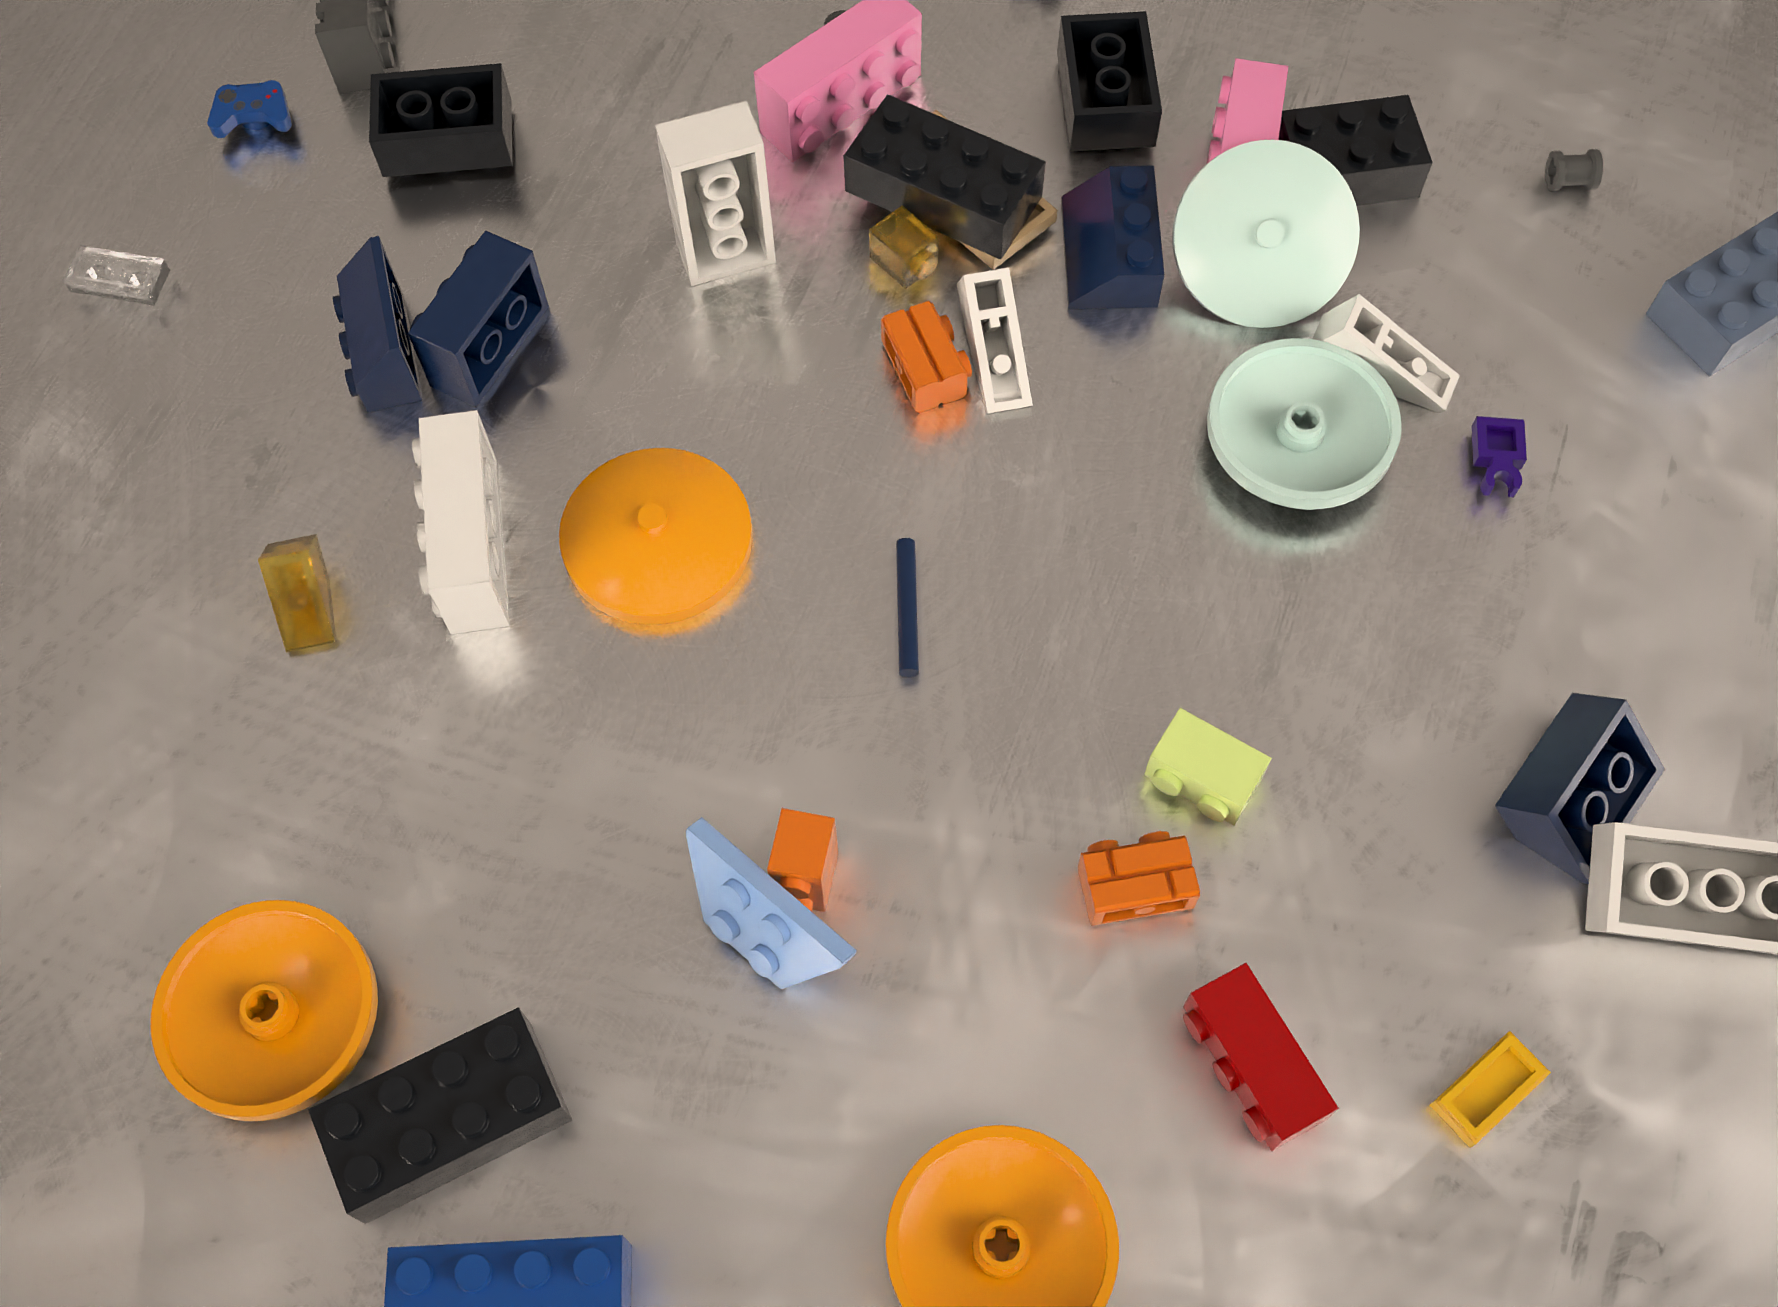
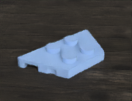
(760, 915)

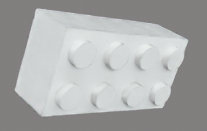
(717, 192)
(460, 523)
(1683, 887)

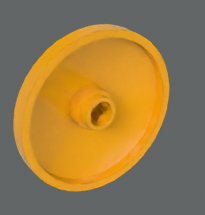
(656, 536)
(264, 1010)
(1001, 1225)

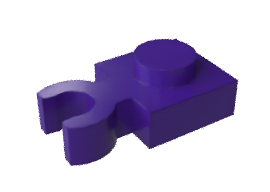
(1500, 448)

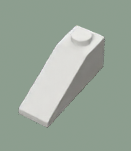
(995, 339)
(1398, 357)

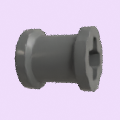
(1574, 170)

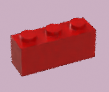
(1257, 1057)

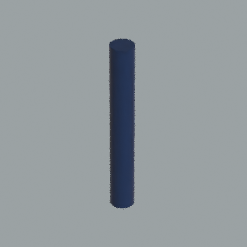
(907, 608)

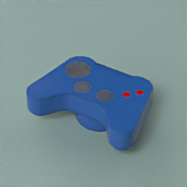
(249, 105)

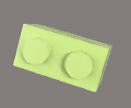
(1206, 767)

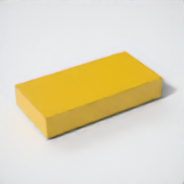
(1490, 1089)

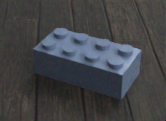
(1724, 300)

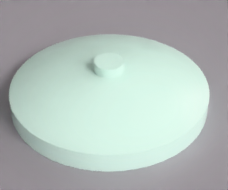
(1265, 233)
(1303, 423)

